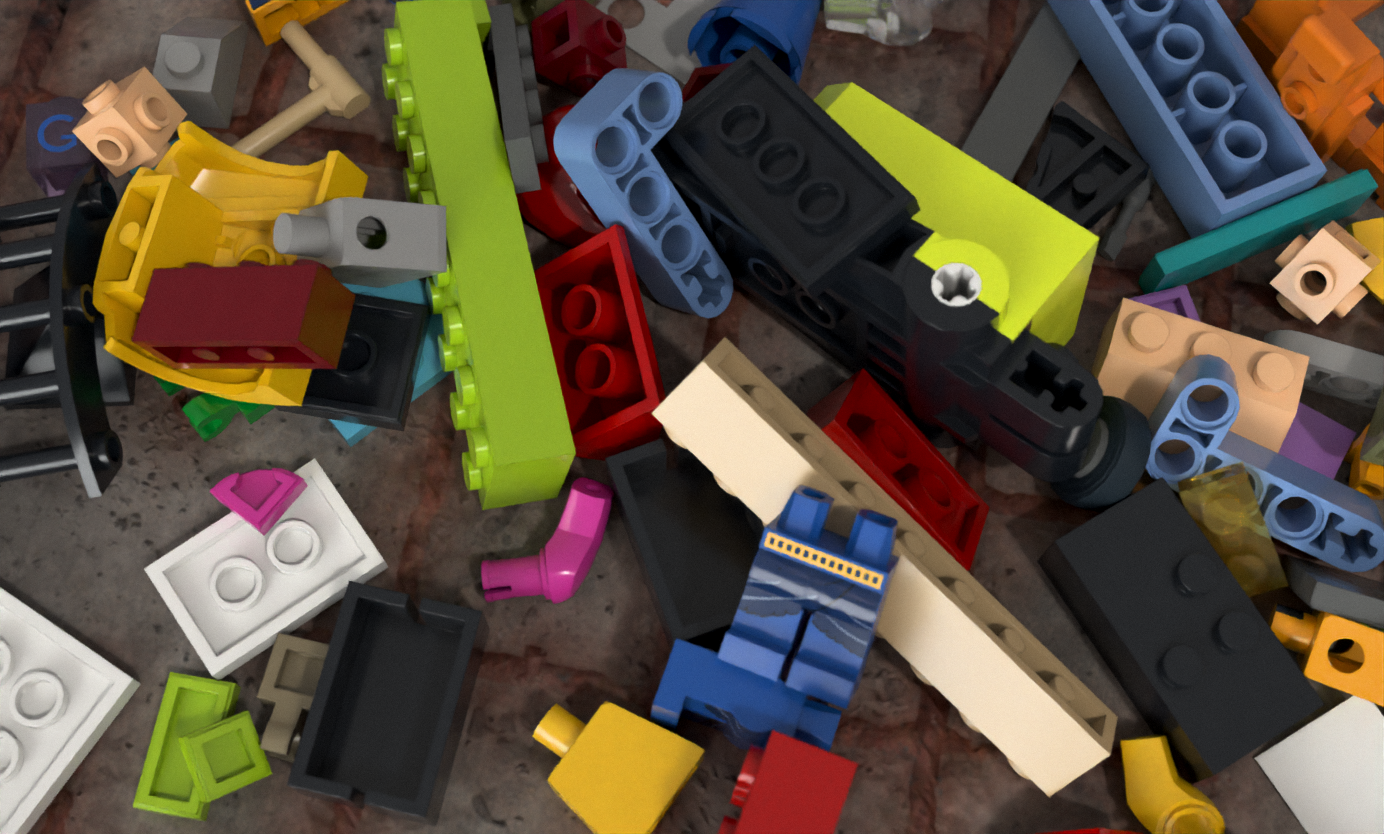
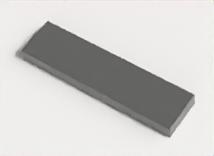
(1024, 96)

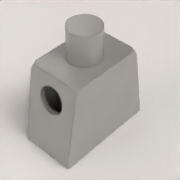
(367, 239)

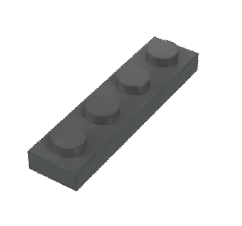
(518, 98)

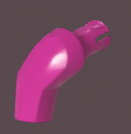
(567, 553)

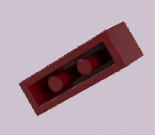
(245, 316)

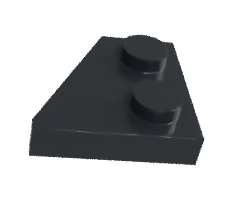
(1083, 169)

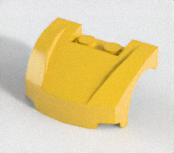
(216, 211)

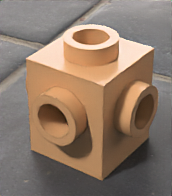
(129, 122)
(1334, 255)

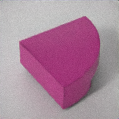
(259, 495)

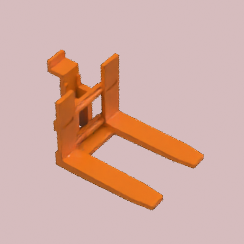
(1323, 75)

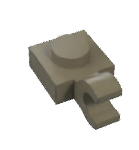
(290, 688)

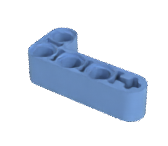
(633, 190)
(1272, 476)

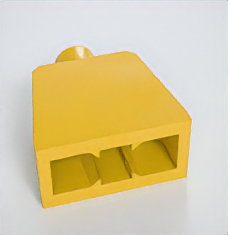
(617, 768)

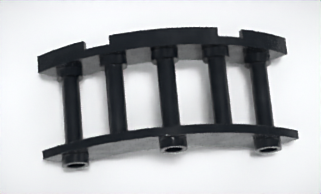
(74, 256)

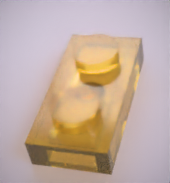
(1234, 524)

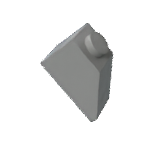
(201, 67)

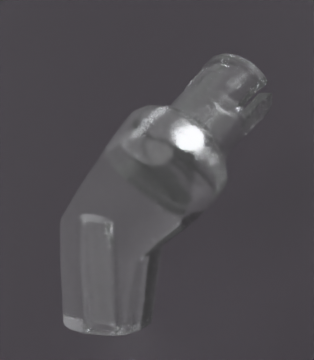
(886, 21)

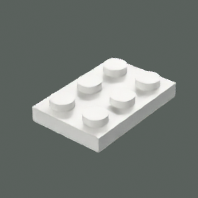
(244, 588)

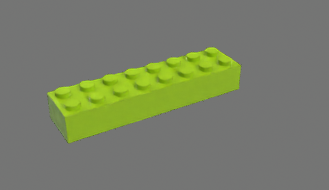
(489, 295)

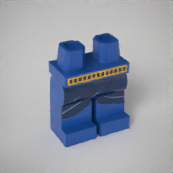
(820, 572)
(737, 701)

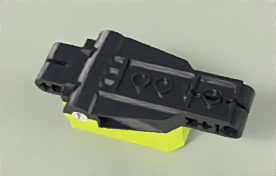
(954, 308)

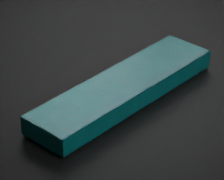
(1257, 232)

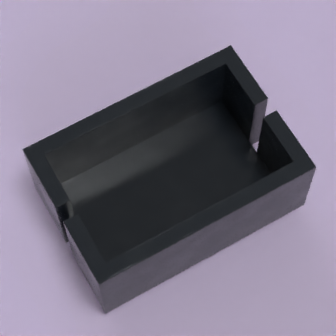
(687, 539)
(390, 704)

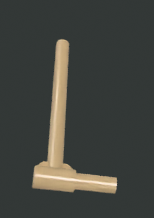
(330, 91)

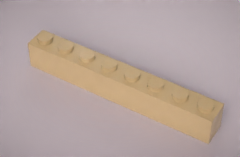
(934, 608)

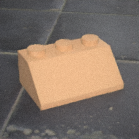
(1148, 345)

